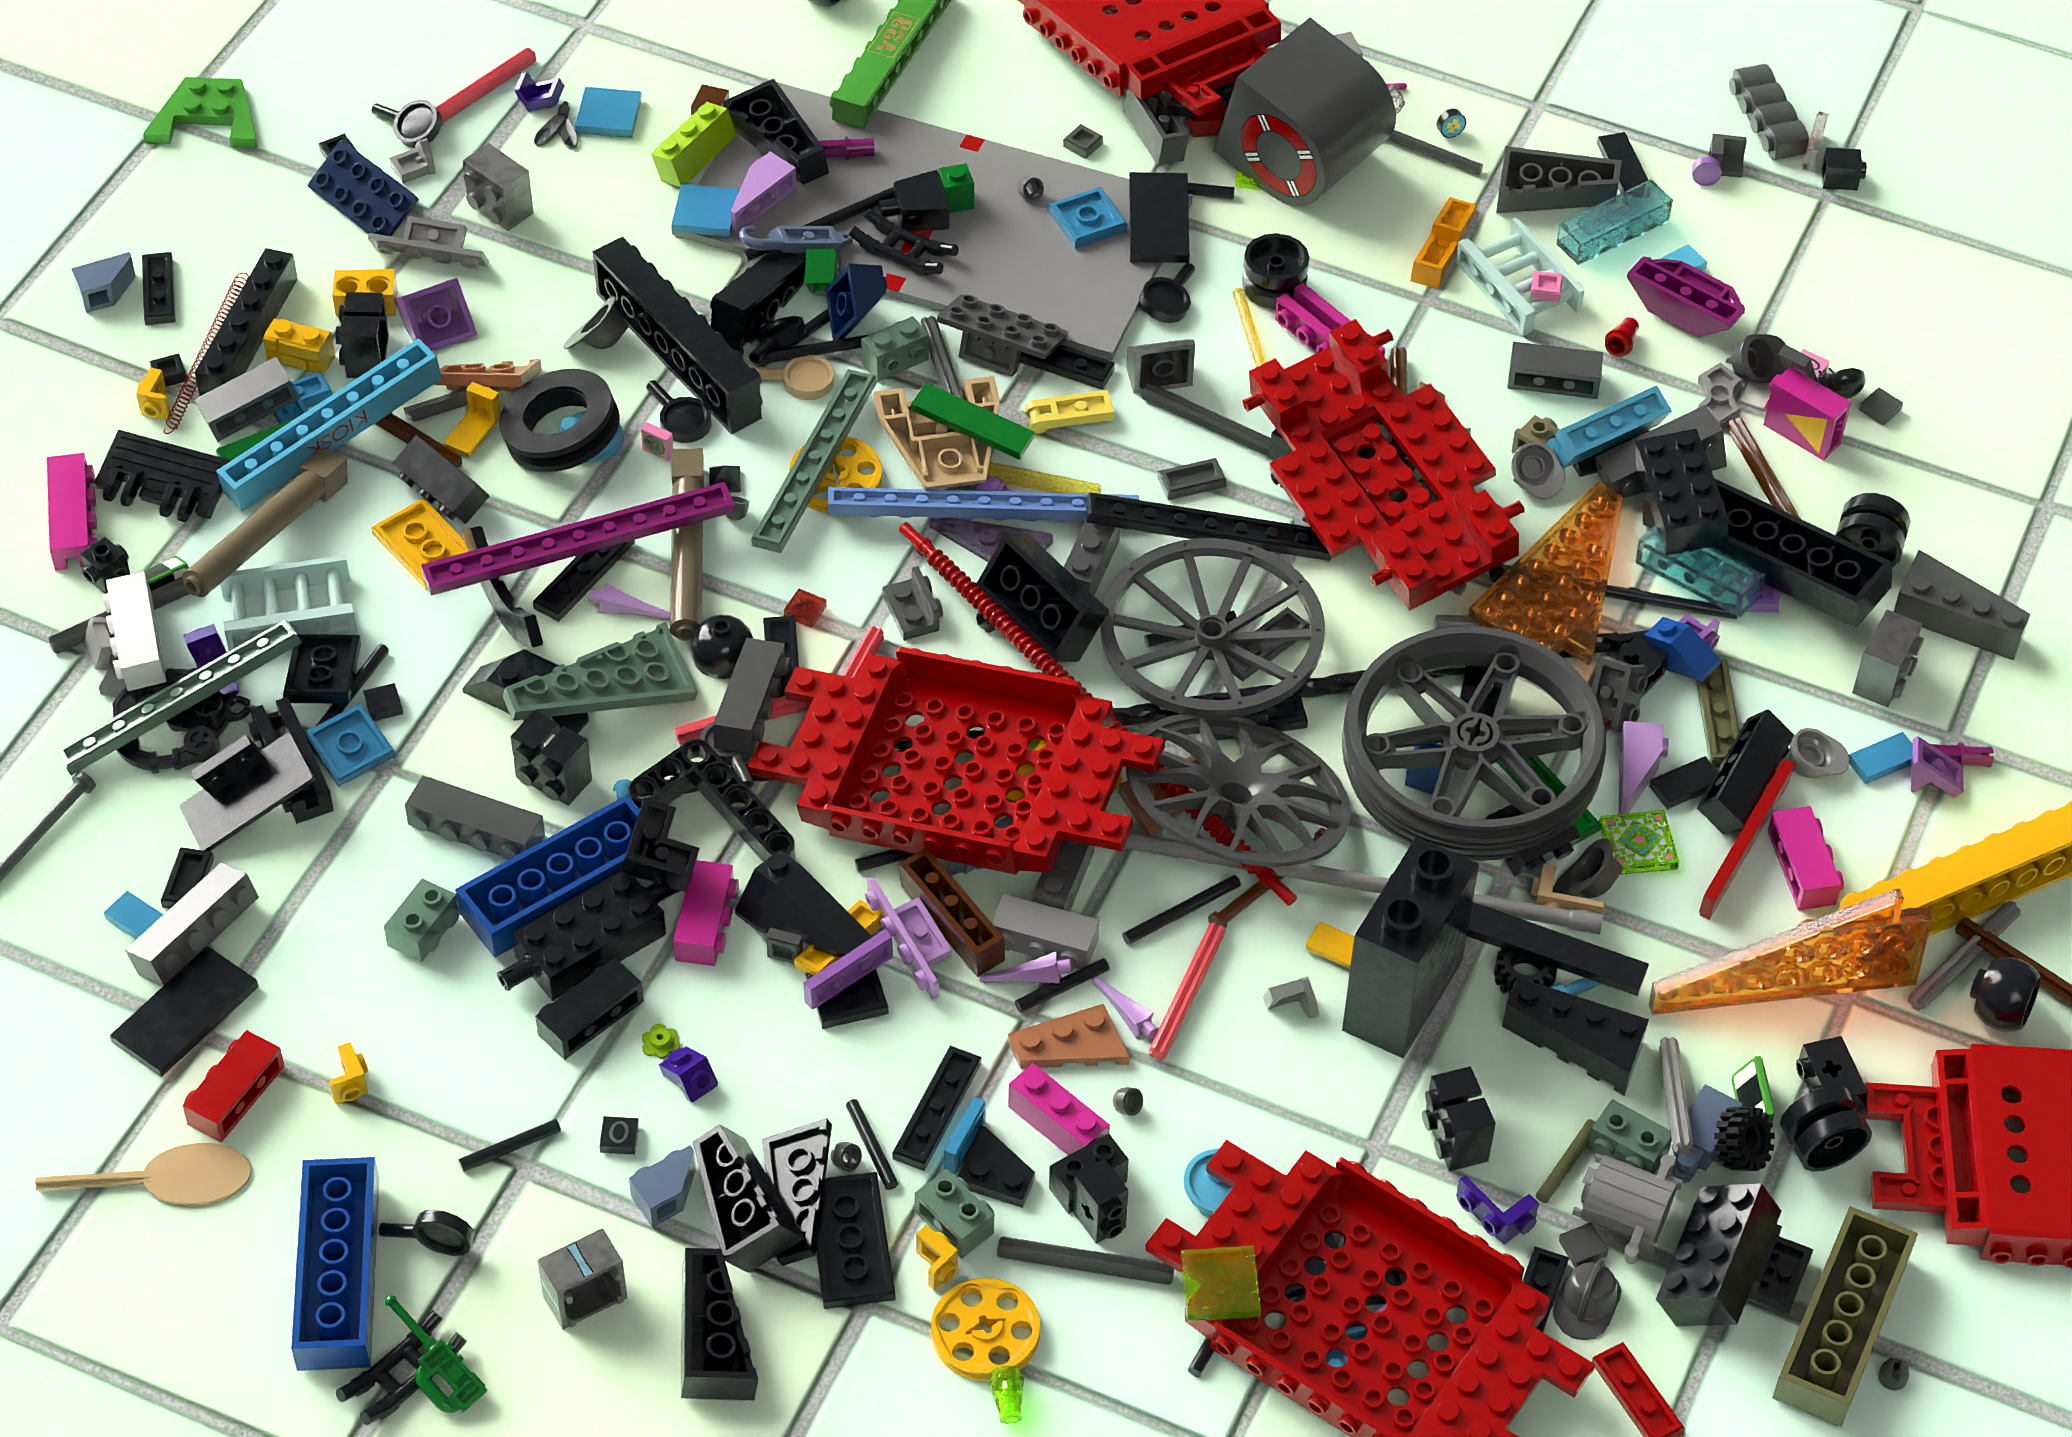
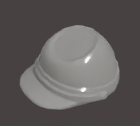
(1537, 470)
(1817, 754)

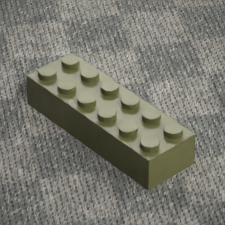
(1845, 1316)

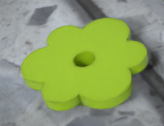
(660, 1041)

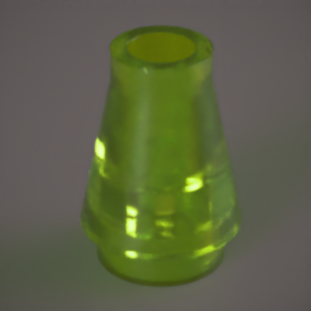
(1007, 1390)

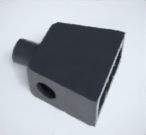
(918, 203)

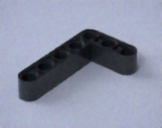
(720, 796)

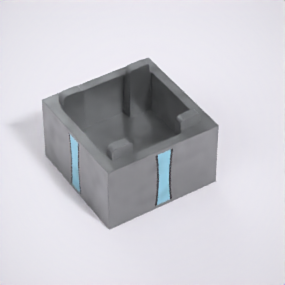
(582, 1278)

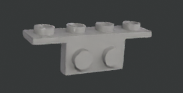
(431, 239)

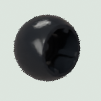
(2005, 993)

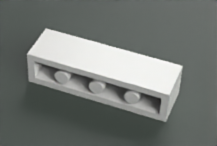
(135, 631)

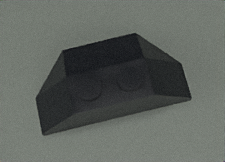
(492, 679)

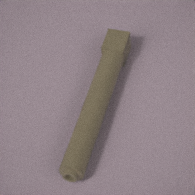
(317, 480)
(686, 549)

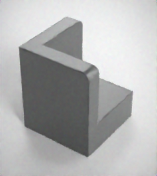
(1729, 152)

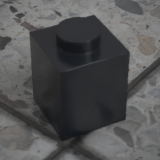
(1842, 169)

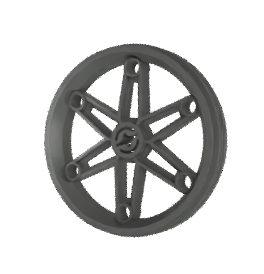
(1474, 741)

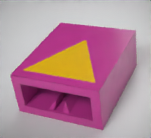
(1806, 413)

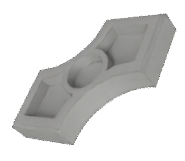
(1719, 385)

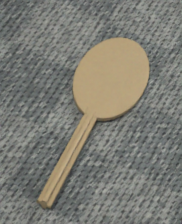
(179, 1176)

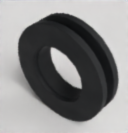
(571, 446)

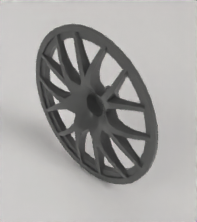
(1240, 790)

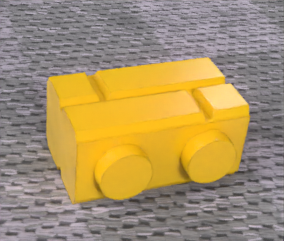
(299, 345)

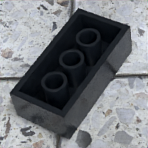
(1681, 492)
(1042, 597)
(1719, 1255)

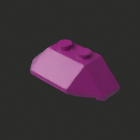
(1685, 296)

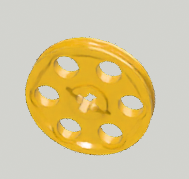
(848, 471)
(989, 1313)

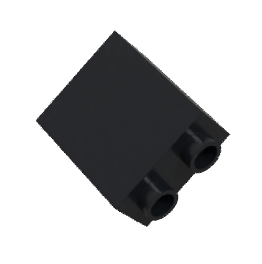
(1409, 947)

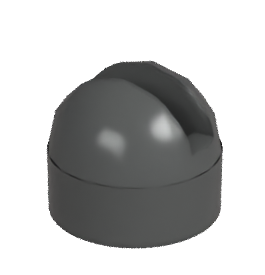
(1035, 186)
(741, 508)
(1128, 1101)
(848, 1150)
(1886, 1371)

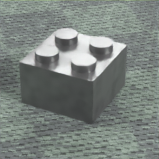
(498, 187)
(1888, 659)

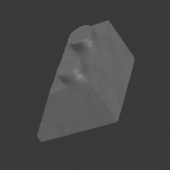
(1162, 364)

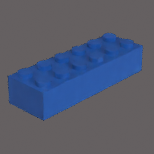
(547, 875)
(335, 1264)

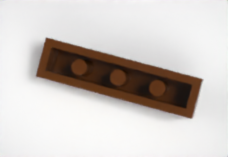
(953, 912)

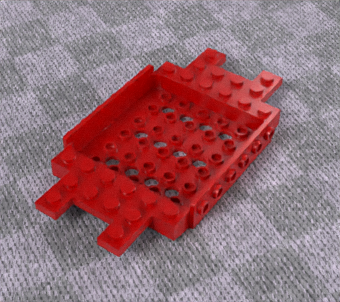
(1182, 61)
(859, 720)
(1960, 1147)
(1470, 1385)

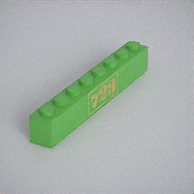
(884, 60)

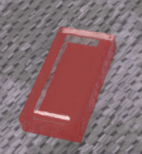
(1815, 141)

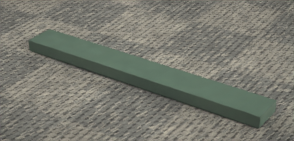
(813, 461)
(178, 697)

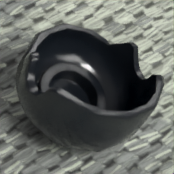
(1843, 382)

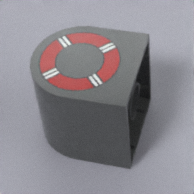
(1305, 115)

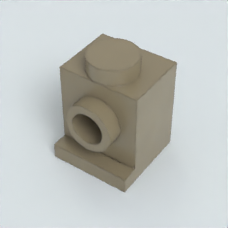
(1534, 431)

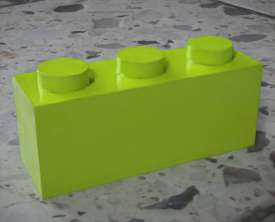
(694, 144)

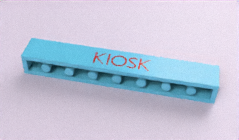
(329, 424)

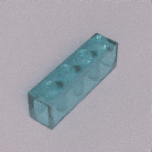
(1614, 222)
(1704, 573)

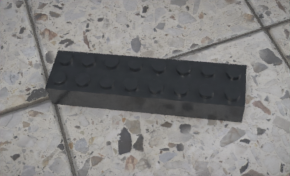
(678, 335)
(1800, 557)

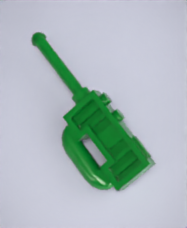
(441, 1360)

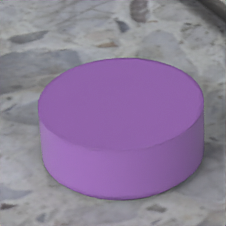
(1706, 171)

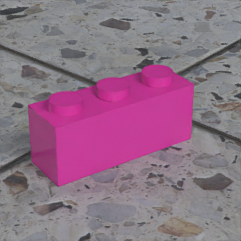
(1805, 858)
(705, 913)
(1054, 1111)

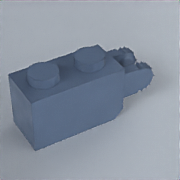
(1703, 1118)

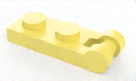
(1069, 410)

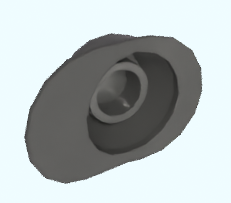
(602, 329)
(1757, 358)
(1591, 873)
(1587, 1301)

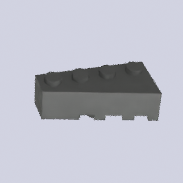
(1554, 180)
(1618, 465)
(1960, 608)

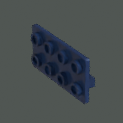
(362, 191)

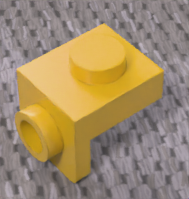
(152, 395)
(353, 1083)
(940, 1253)

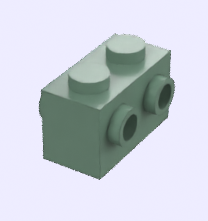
(895, 348)
(422, 920)
(1629, 1137)
(954, 1211)

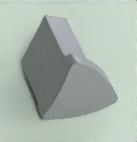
(414, 162)
(98, 642)
(1293, 991)

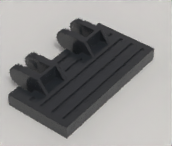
(163, 473)

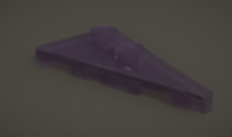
(982, 537)

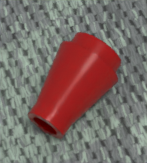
(1622, 337)

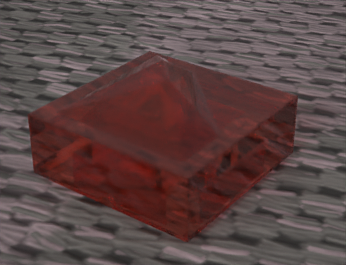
(805, 607)

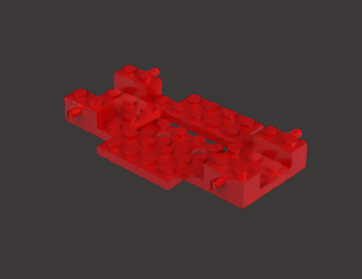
(1328, 415)

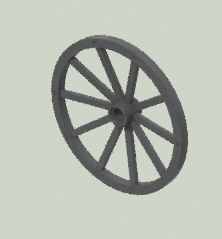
(1211, 633)

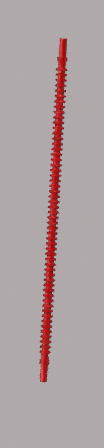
(1048, 666)

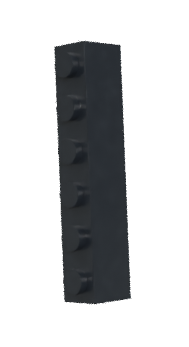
(247, 320)

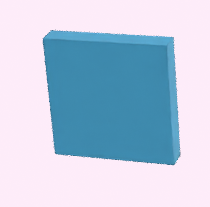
(608, 112)
(704, 210)
(1087, 217)
(349, 744)

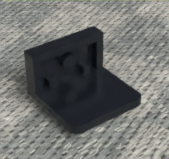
(1534, 857)

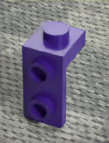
(205, 647)
(1503, 1225)

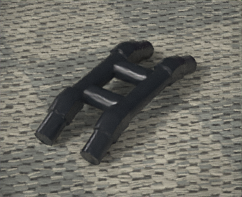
(896, 233)
(379, 1373)

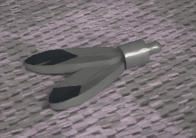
(561, 124)

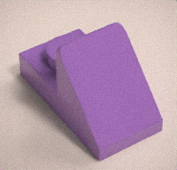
(1935, 767)

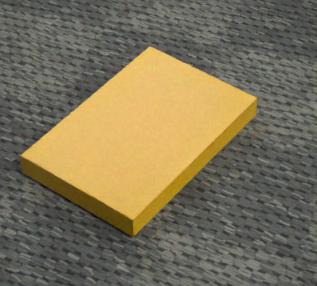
(418, 537)

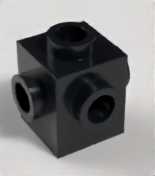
(104, 562)

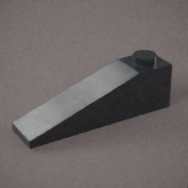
(792, 900)

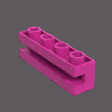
(1309, 317)
(70, 507)

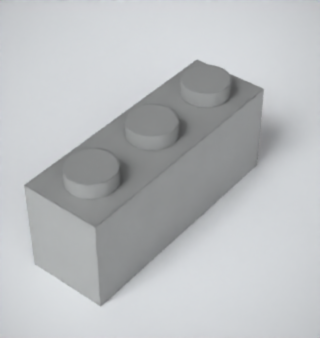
(1044, 929)

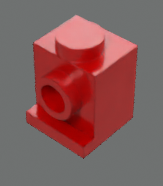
(1207, 124)

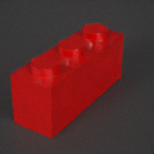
(233, 1086)

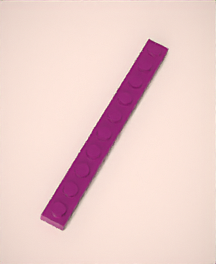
(577, 538)

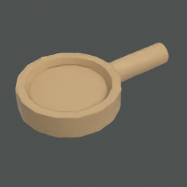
(803, 377)

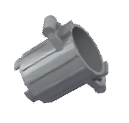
(1629, 1201)

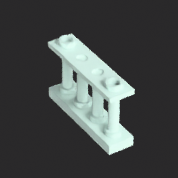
(1505, 295)
(329, 620)

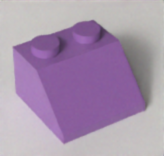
(437, 314)

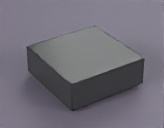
(1083, 141)
(1881, 406)
(783, 945)
(1583, 1245)

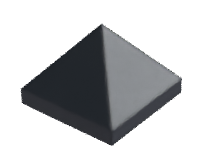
(726, 474)

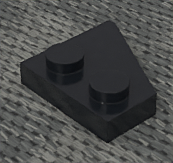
(996, 1170)

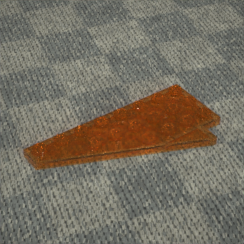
(1560, 581)
(1842, 952)

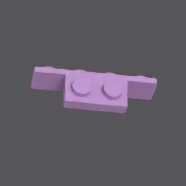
(915, 933)

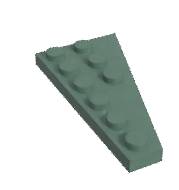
(613, 677)

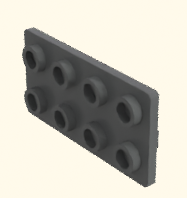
(998, 336)

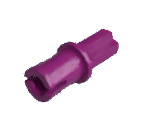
(849, 147)
(1968, 754)

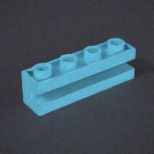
(1610, 427)

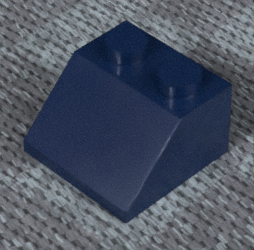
(853, 296)

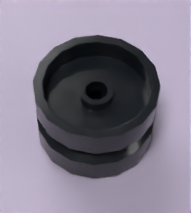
(1273, 267)
(1875, 524)
(1825, 1128)

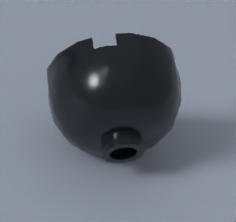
(719, 644)

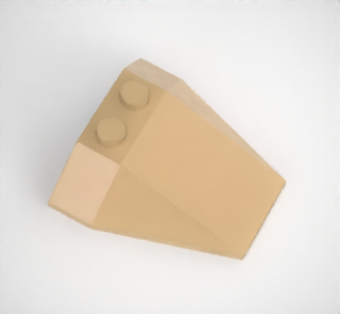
(934, 451)

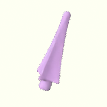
(616, 601)
(1043, 969)
(1135, 1015)

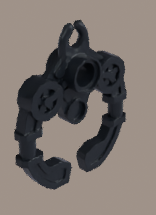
(201, 728)

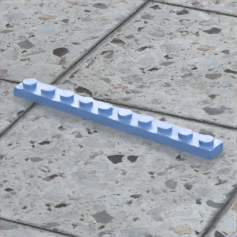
(959, 504)

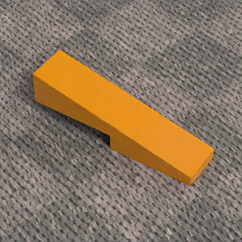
(1442, 243)

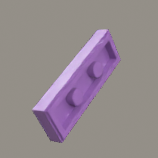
(848, 969)

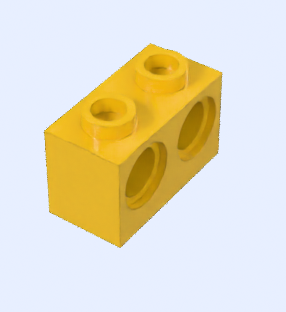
(368, 280)

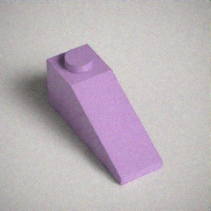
(764, 186)
(1639, 760)

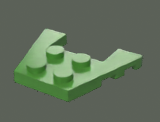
(205, 103)

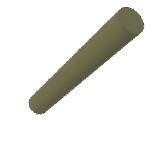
(1565, 1163)

